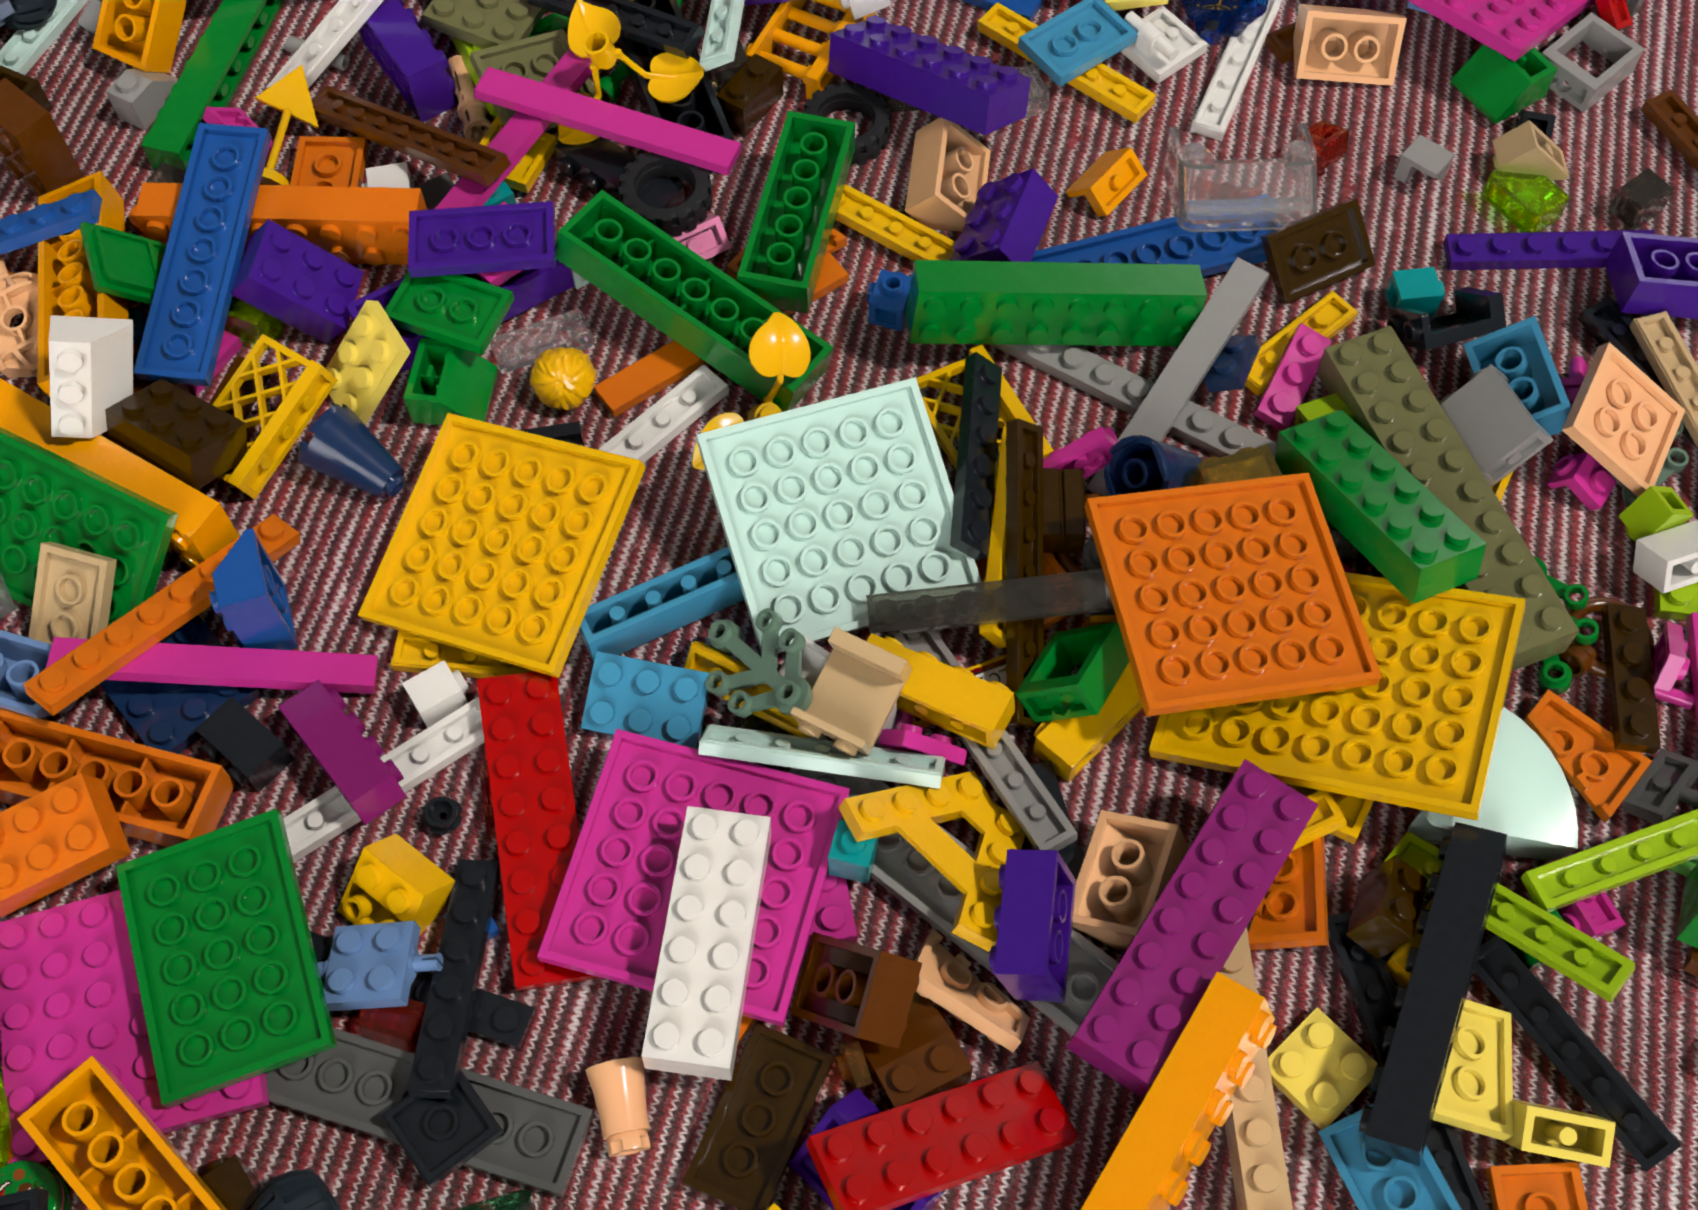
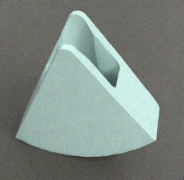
(1521, 798)

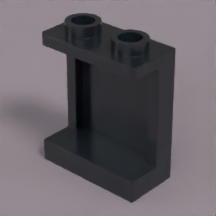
(1476, 315)

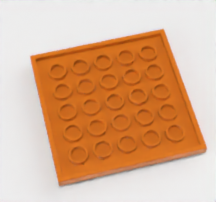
(1230, 594)

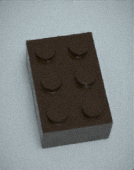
(178, 433)

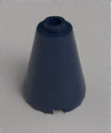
(351, 454)
(1148, 465)

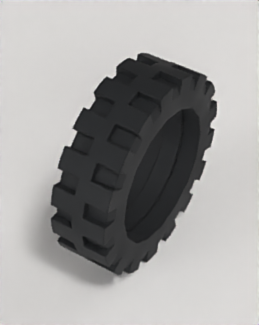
(856, 99)
(672, 219)

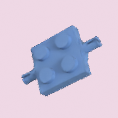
(374, 965)

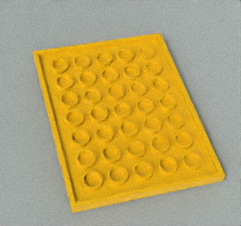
(1406, 742)

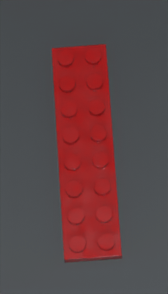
(531, 813)

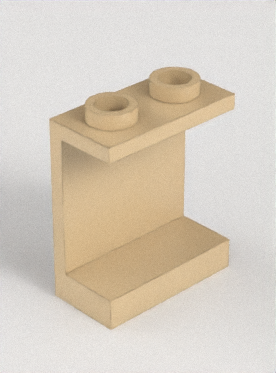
(853, 694)

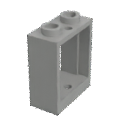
(1583, 87)

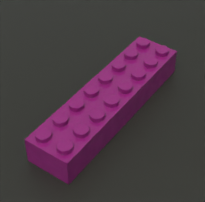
(1192, 928)

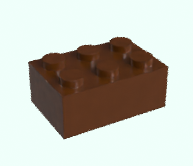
(33, 143)

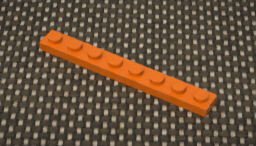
(144, 625)

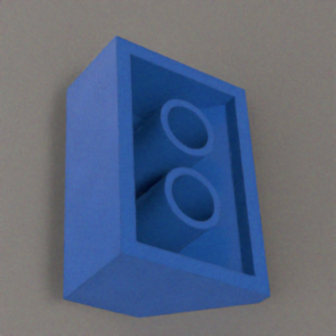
(253, 597)

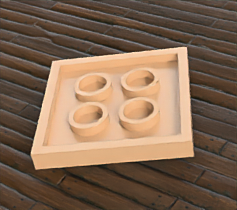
(1623, 419)

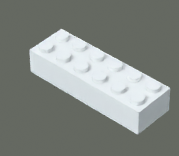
(707, 944)

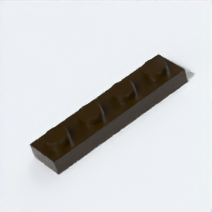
(1630, 679)

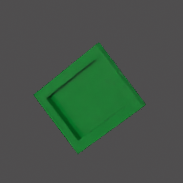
(122, 262)

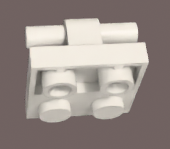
(1162, 44)

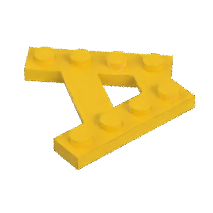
(915, 815)

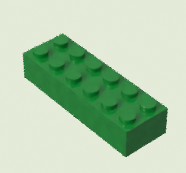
(798, 210)
(1381, 507)

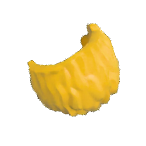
(563, 377)

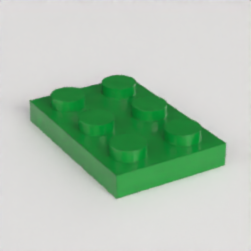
(450, 309)

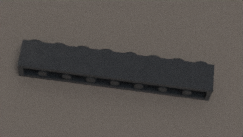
(1435, 994)

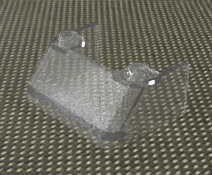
(1241, 192)

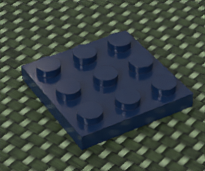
(170, 712)

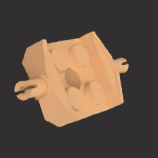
(19, 343)

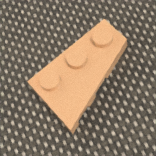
(957, 990)

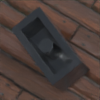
(244, 744)

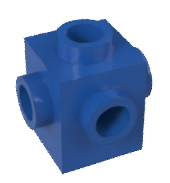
(888, 300)

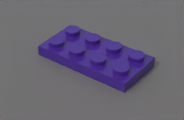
(481, 239)

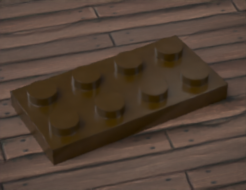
(759, 1120)

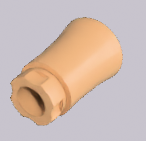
(621, 1104)

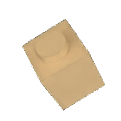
(1529, 152)

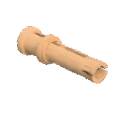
(469, 109)

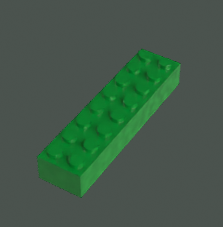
(679, 294)
(1053, 303)

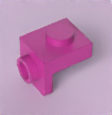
(1584, 478)

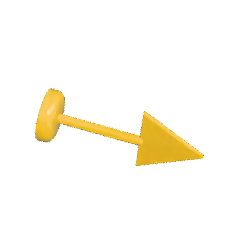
(293, 99)

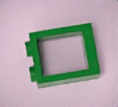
(1049, 684)

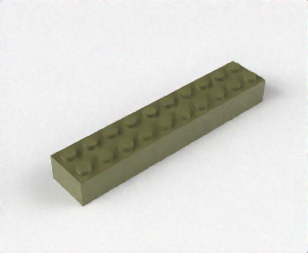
(1405, 418)

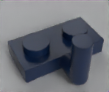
(1233, 364)

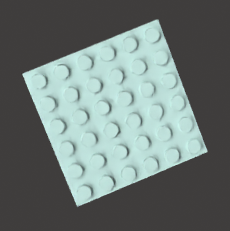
(835, 507)

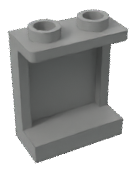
(1494, 424)

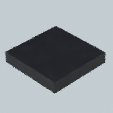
(443, 1132)

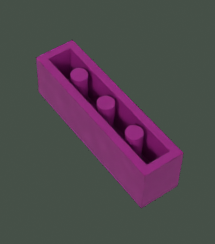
(343, 752)

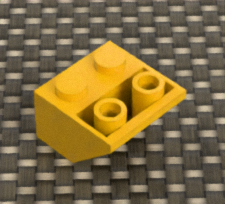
(395, 886)

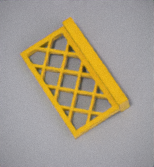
(1009, 408)
(279, 427)

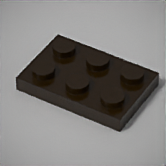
(1318, 250)

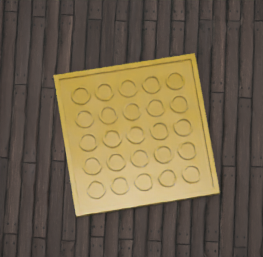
(503, 543)

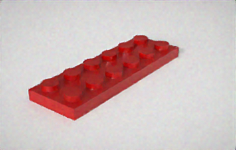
(941, 1140)

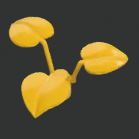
(592, 36)
(774, 350)

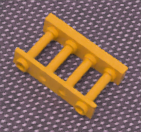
(775, 32)

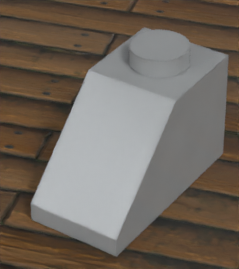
(140, 95)

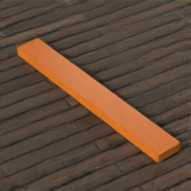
(674, 361)

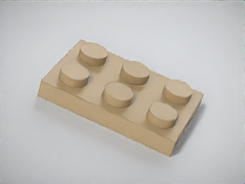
(71, 593)

